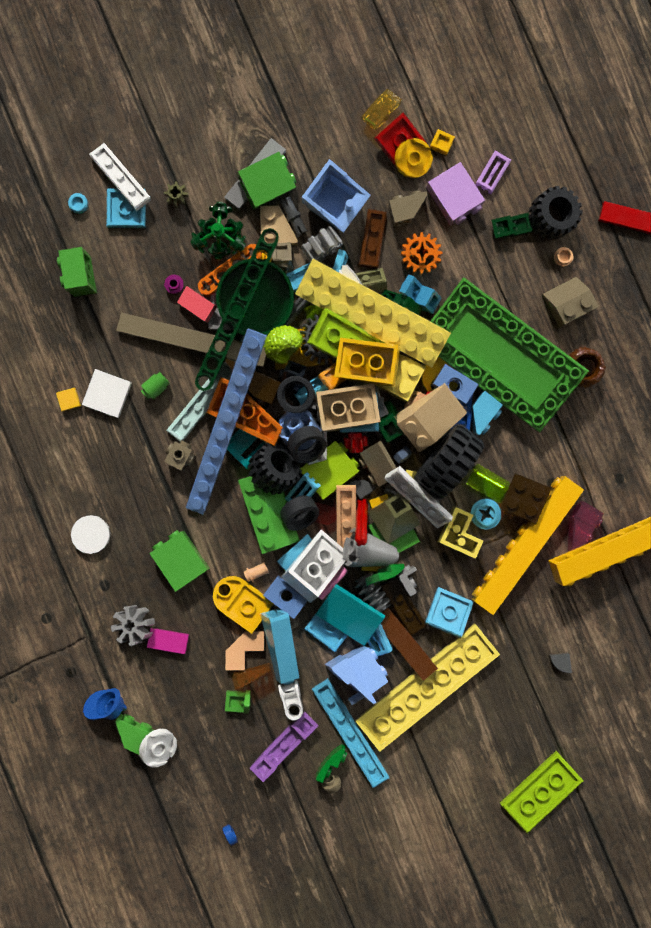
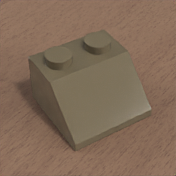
(570, 301)
(378, 463)

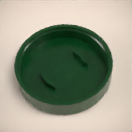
(270, 304)

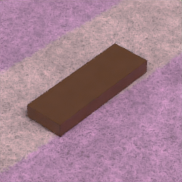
(372, 239)

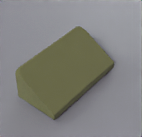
(373, 279)

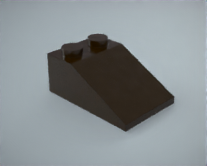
(261, 386)

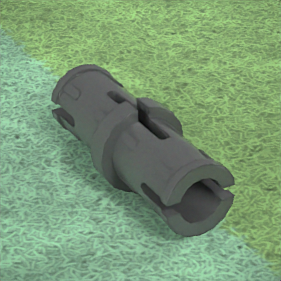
(293, 216)

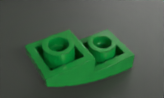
(334, 759)

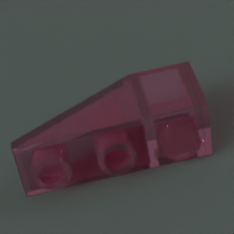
(582, 524)

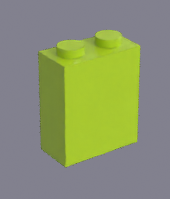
(333, 471)

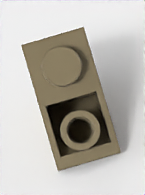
(404, 209)

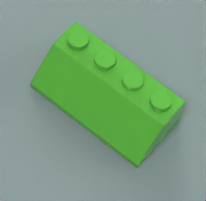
(265, 516)

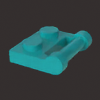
(240, 443)

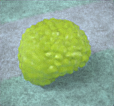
(282, 343)

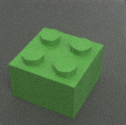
(76, 271)

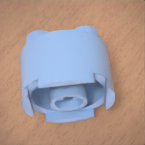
(294, 421)

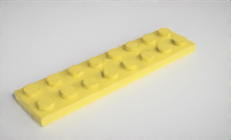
(373, 312)
(416, 697)

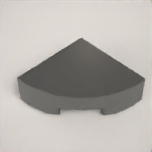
(363, 487)
(561, 662)

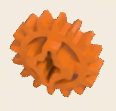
(413, 253)

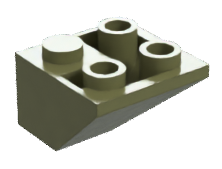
(394, 517)

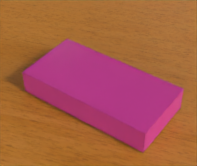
(168, 640)

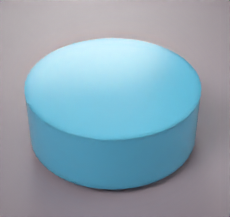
(78, 203)

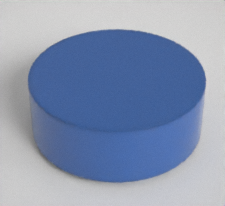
(230, 834)

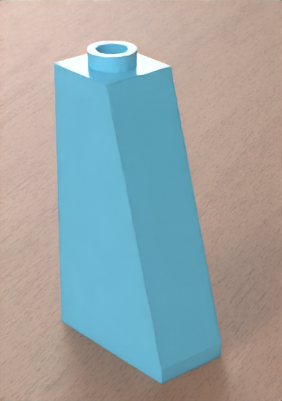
(280, 645)

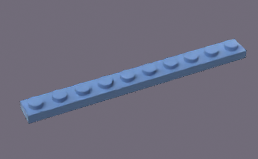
(226, 420)

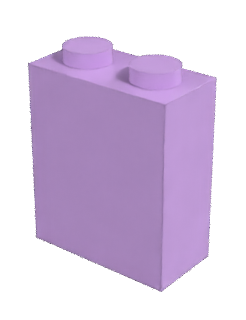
(455, 194)

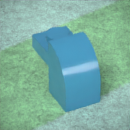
(423, 295)

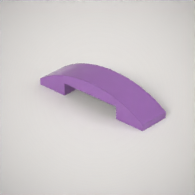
(283, 746)

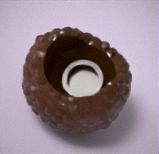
(593, 362)

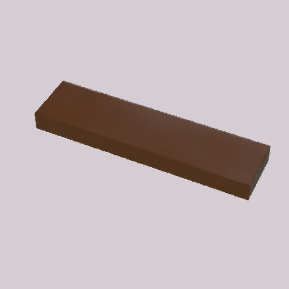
(407, 645)

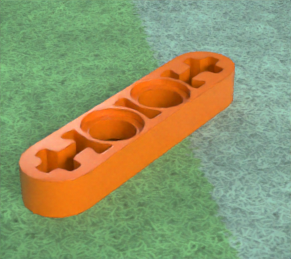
(224, 267)

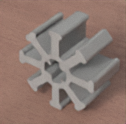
(322, 244)
(129, 616)

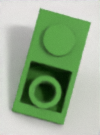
(132, 732)

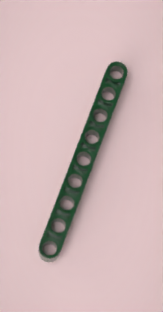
(245, 281)

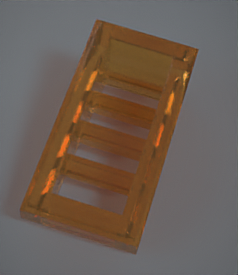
(244, 677)

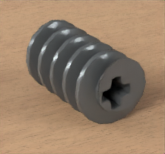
(371, 593)

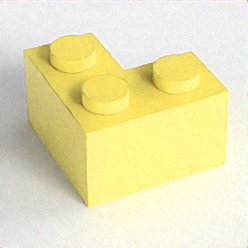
(455, 534)

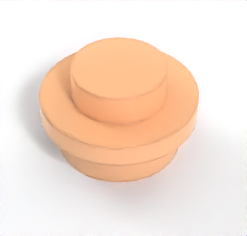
(563, 256)

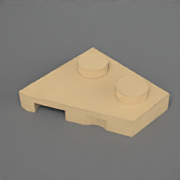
(274, 218)

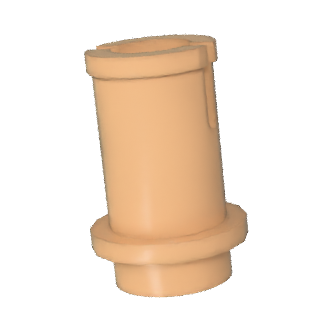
(256, 572)

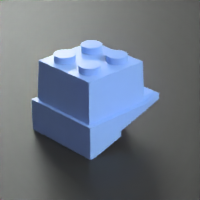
(335, 196)
(359, 671)

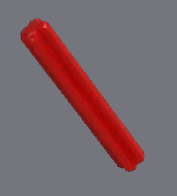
(361, 522)

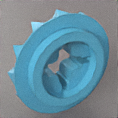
(494, 512)

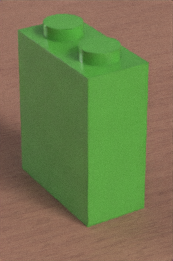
(266, 180)
(178, 559)

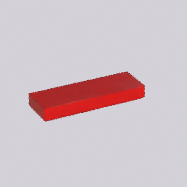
(625, 217)

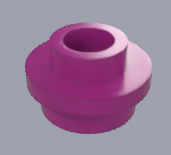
(178, 288)

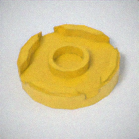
(413, 158)

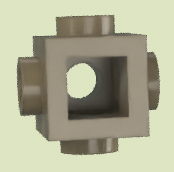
(173, 451)

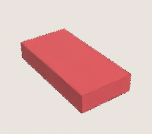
(197, 304)

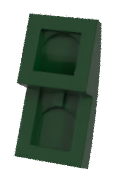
(511, 226)

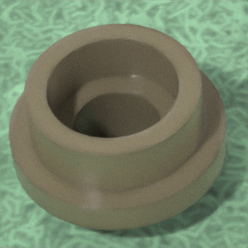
(332, 784)

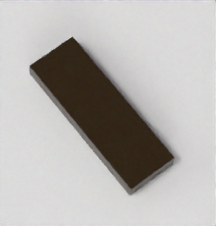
(403, 605)

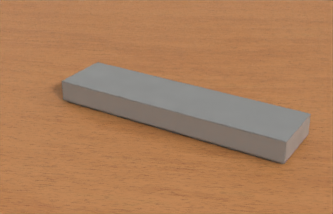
(236, 194)

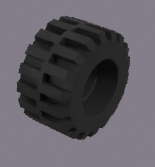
(568, 207)
(267, 476)

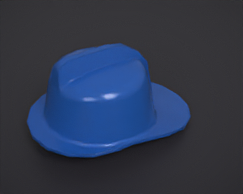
(104, 705)

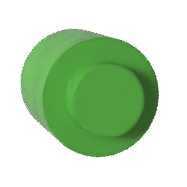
(154, 386)

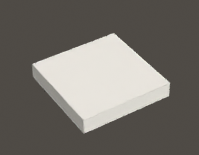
(107, 393)

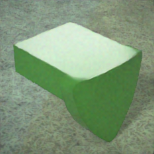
(238, 701)

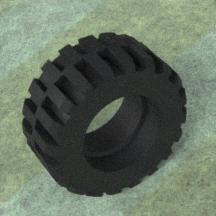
(449, 462)

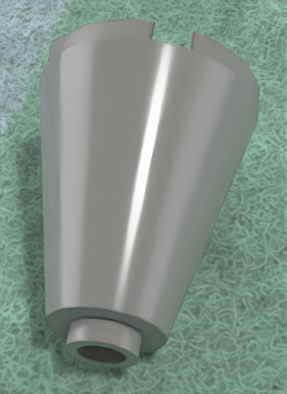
(372, 554)

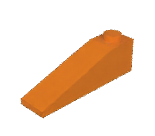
(252, 417)

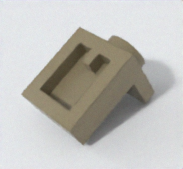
(283, 257)

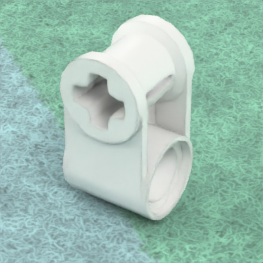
(291, 698)

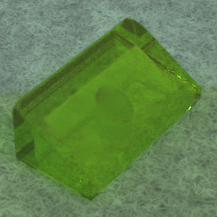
(488, 483)

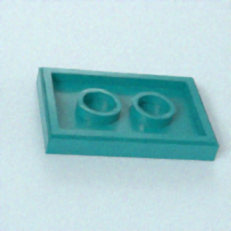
(350, 615)

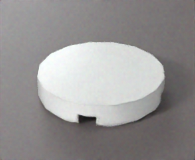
(90, 534)
(157, 747)

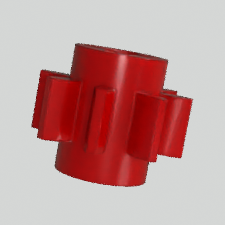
(355, 442)

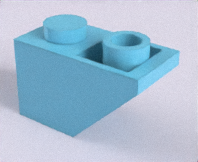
(483, 411)

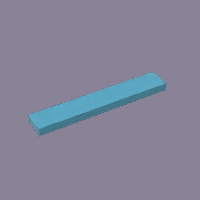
(350, 733)

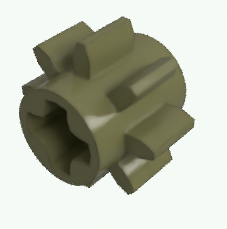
(180, 197)

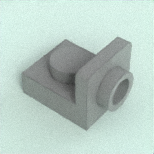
(408, 583)

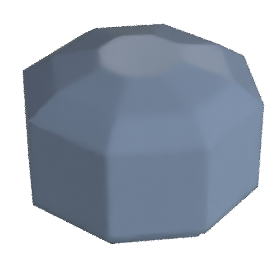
(402, 455)

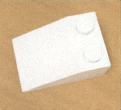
(315, 566)

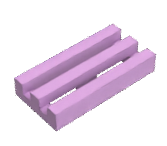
(485, 185)

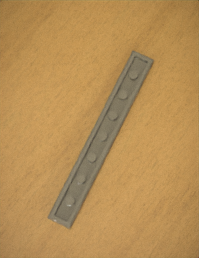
(177, 336)

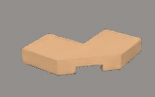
(246, 642)

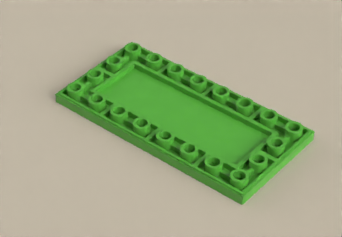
(506, 355)

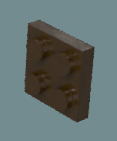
(525, 498)

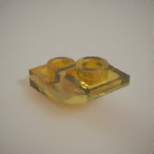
(381, 108)

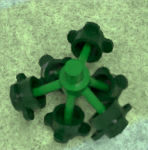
(211, 228)

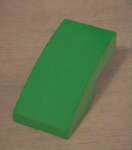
(385, 573)

